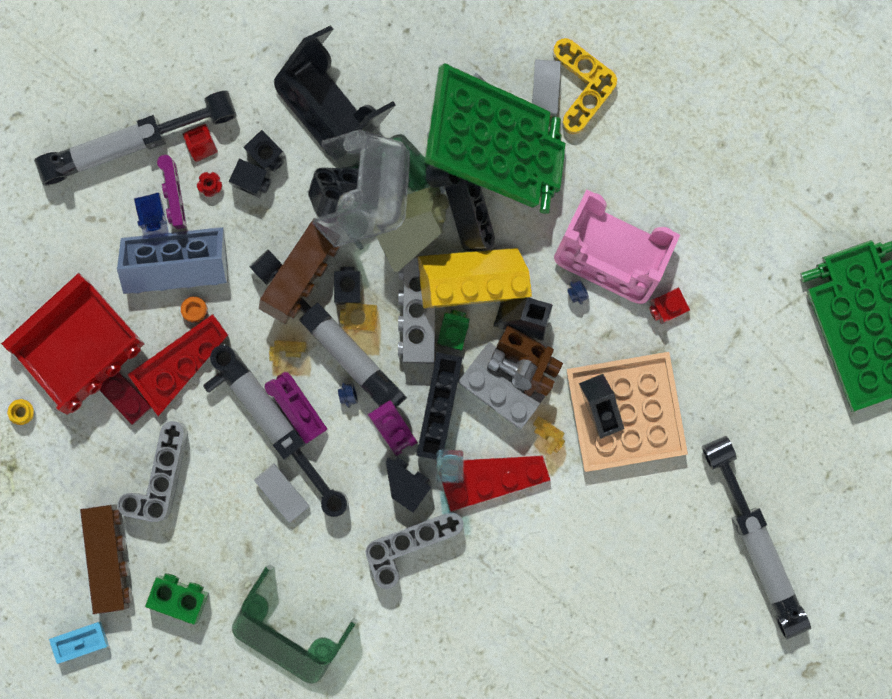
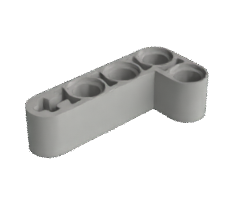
(159, 470)
(416, 543)

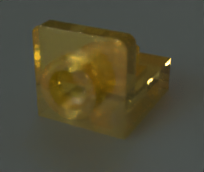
(292, 348)
(544, 430)

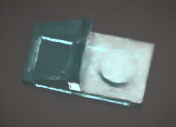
(450, 466)

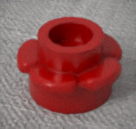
(209, 191)

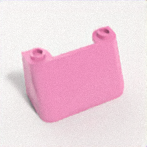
(614, 251)

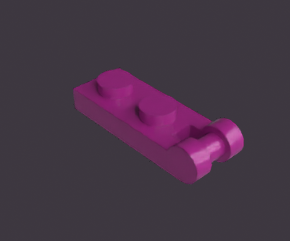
(172, 191)
(296, 406)
(392, 427)

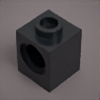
(260, 142)
(250, 178)
(355, 295)

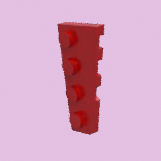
(173, 367)
(494, 478)

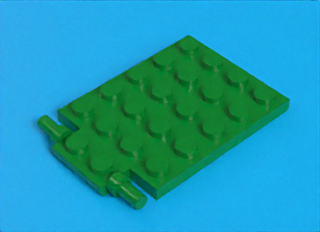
(495, 139)
(857, 319)

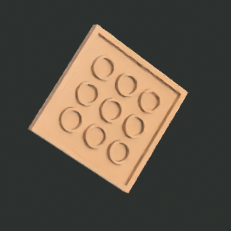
(647, 407)

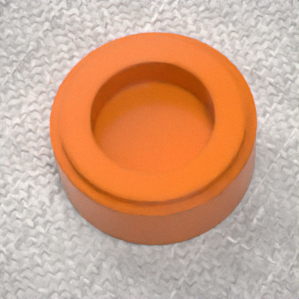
(194, 309)

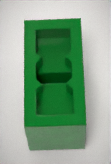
(175, 605)

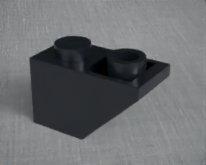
(525, 315)
(405, 486)

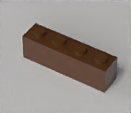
(297, 275)
(105, 559)

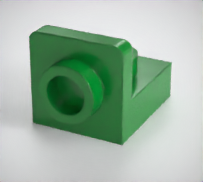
(453, 330)

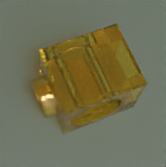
(370, 322)

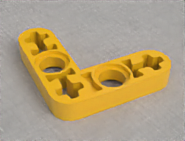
(590, 78)

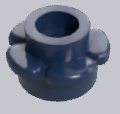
(578, 292)
(347, 394)

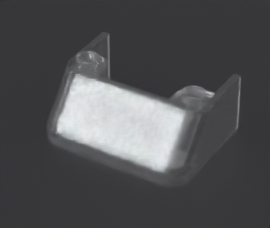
(381, 187)

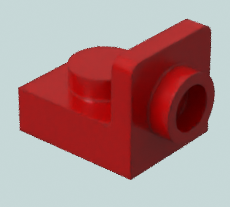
(668, 306)

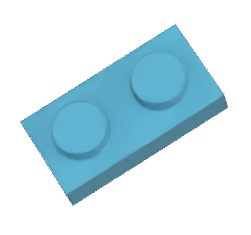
(78, 642)

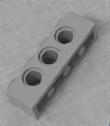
(425, 351)

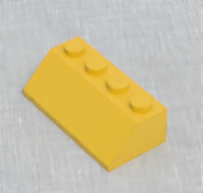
(473, 278)

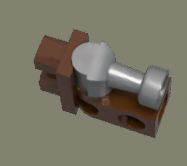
(531, 362)

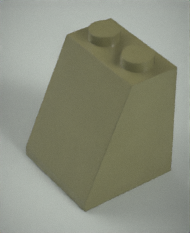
(421, 226)

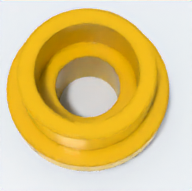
(13, 412)

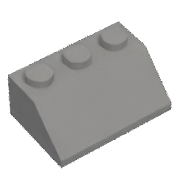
(498, 391)

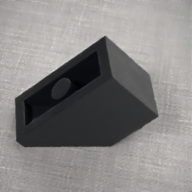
(601, 405)

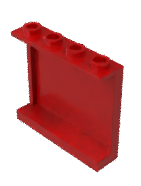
(73, 344)

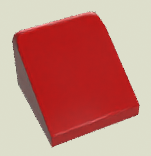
(200, 142)

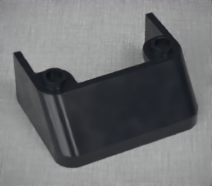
(317, 97)

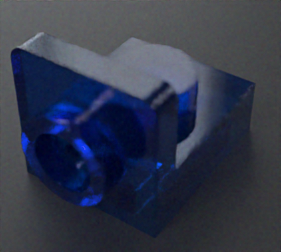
(150, 212)

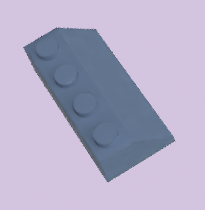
(172, 260)

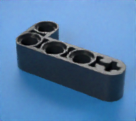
(329, 186)
(467, 209)

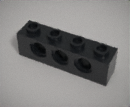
(439, 405)

